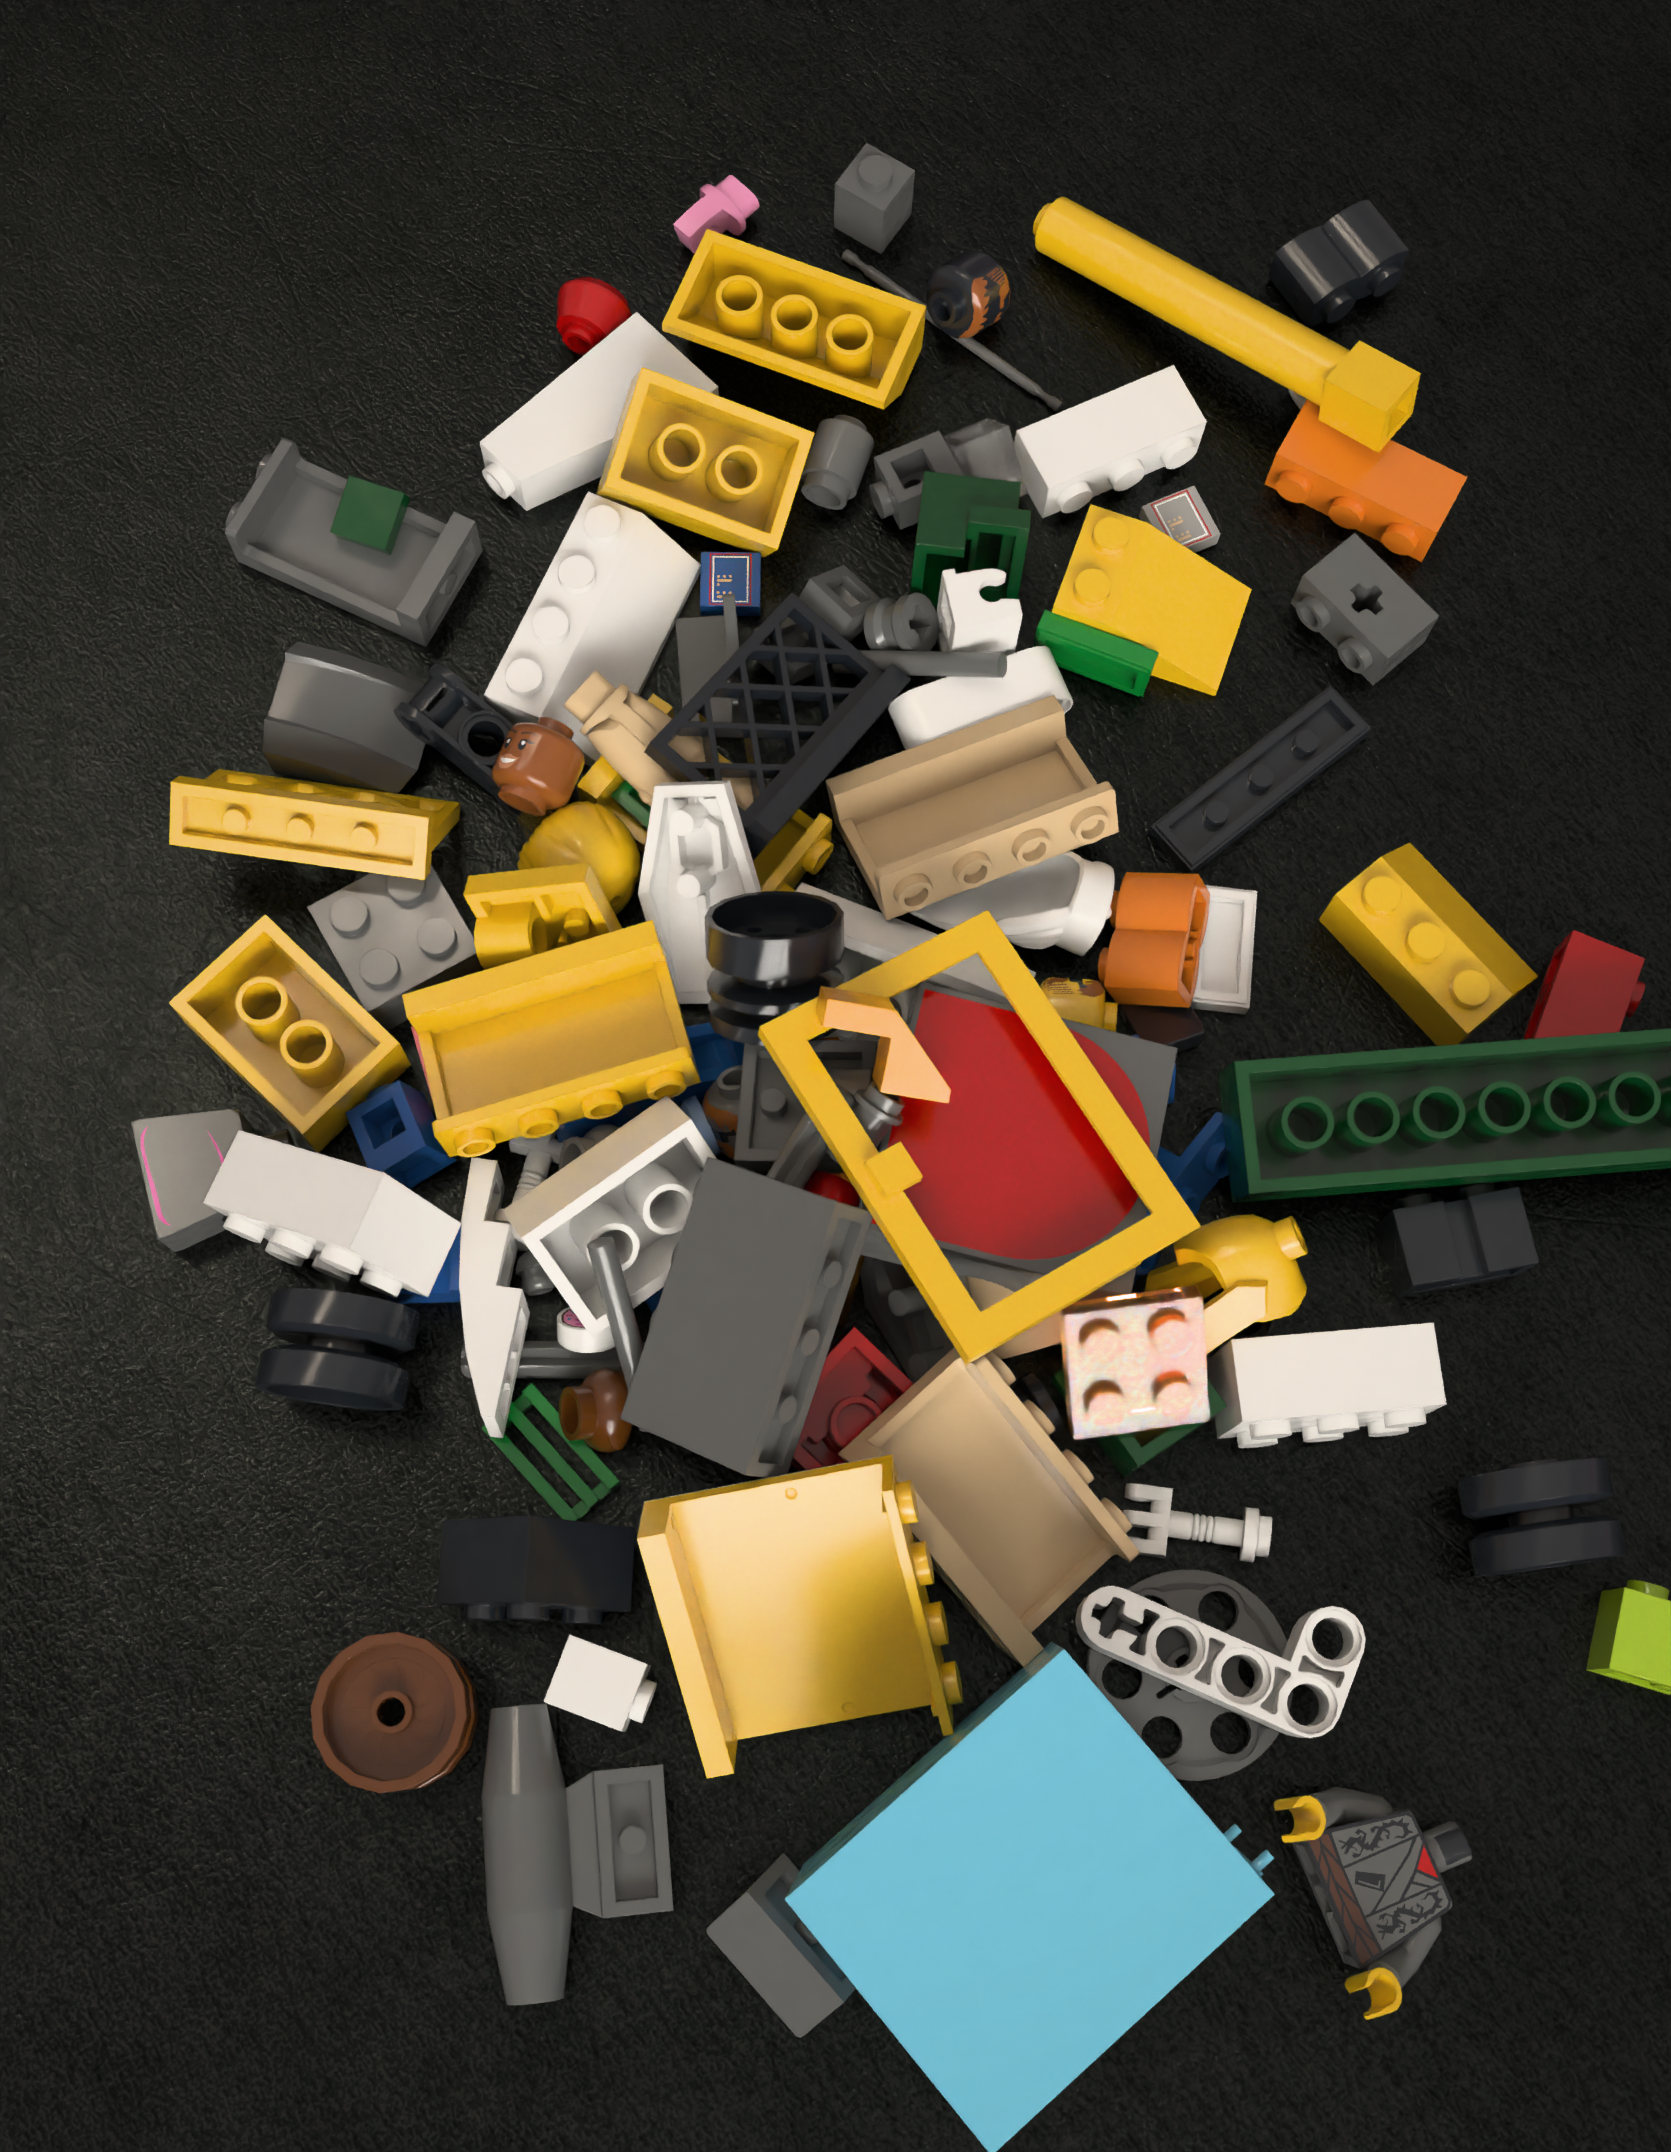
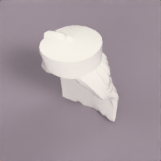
(1038, 906)

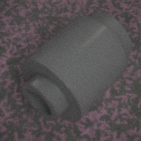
(836, 461)

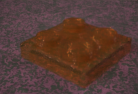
(1135, 1362)

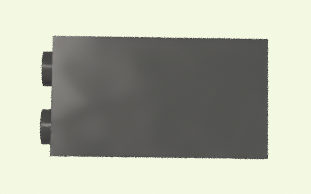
(287, 535)

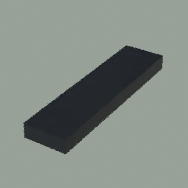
(1259, 781)

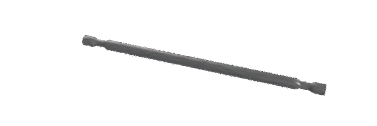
(970, 343)

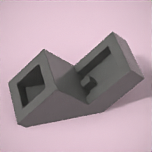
(840, 601)

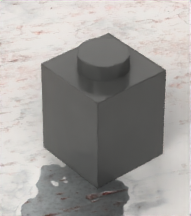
(873, 198)

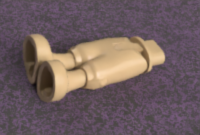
(624, 725)

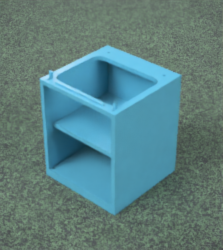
(1025, 1895)

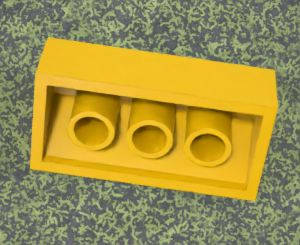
(797, 320)

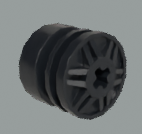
(769, 958)

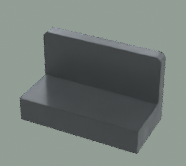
(702, 650)
(780, 1952)

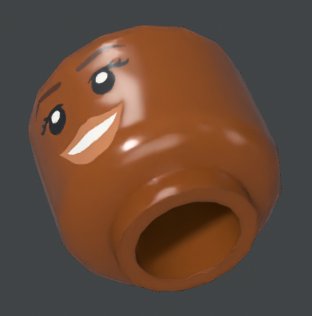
(538, 766)

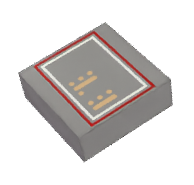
(1183, 519)

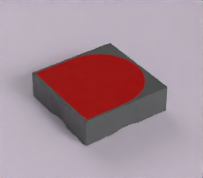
(1012, 1160)

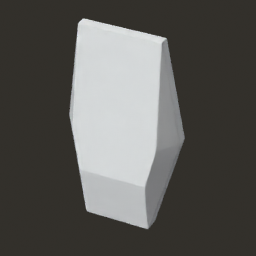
(690, 863)

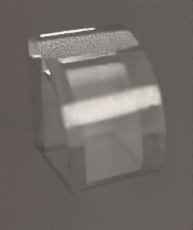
(986, 452)

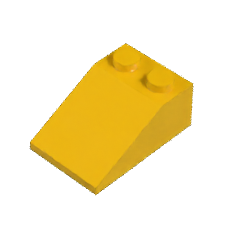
(1155, 594)

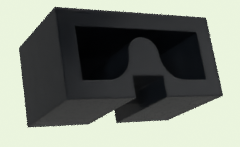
(1456, 1241)

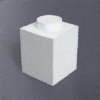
(601, 1685)

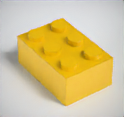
(704, 463)
(290, 1032)

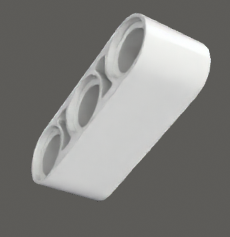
(965, 701)

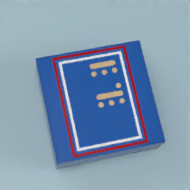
(730, 574)

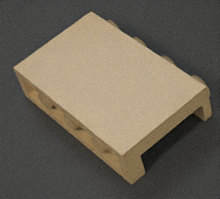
(970, 808)
(995, 1497)

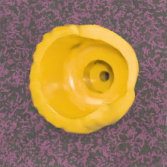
(592, 835)

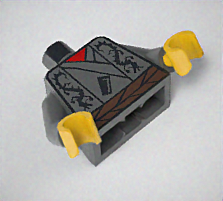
(1375, 1883)

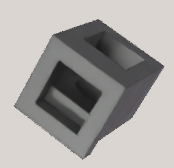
(901, 475)

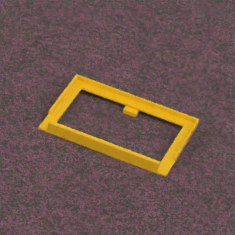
(884, 1175)

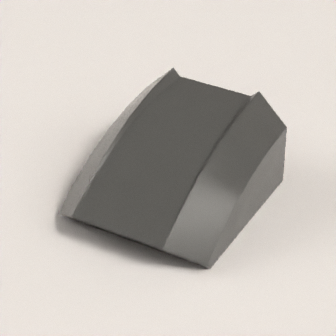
(338, 721)

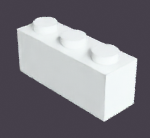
(1109, 442)

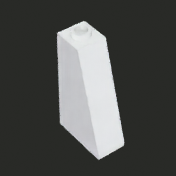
(570, 425)

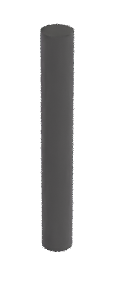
(936, 663)
(617, 1304)

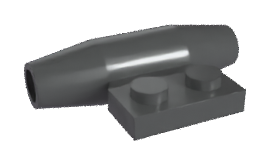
(562, 1848)

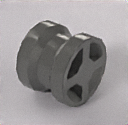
(901, 623)

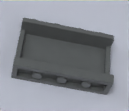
(746, 1319)

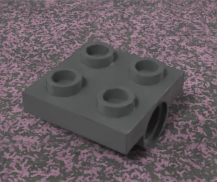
(772, 1110)

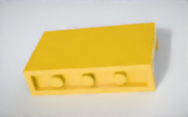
(552, 1040)

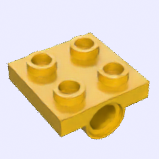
(536, 911)

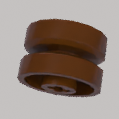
(352, 1720)

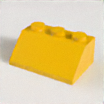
(1426, 946)

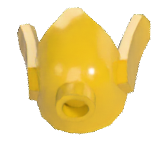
(1246, 1259)

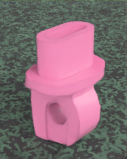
(718, 210)

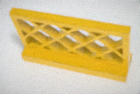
(309, 822)

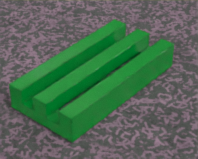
(588, 1497)

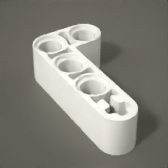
(1211, 1648)

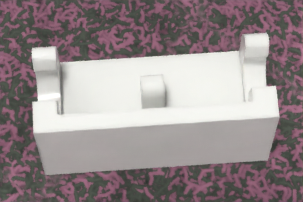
(969, 621)

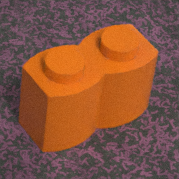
(1155, 939)

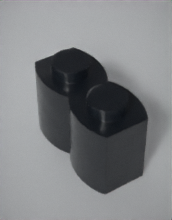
(1338, 264)

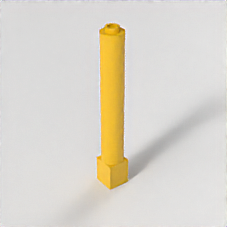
(1356, 388)

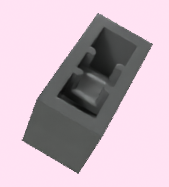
(1363, 609)

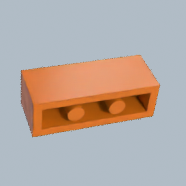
(1383, 494)

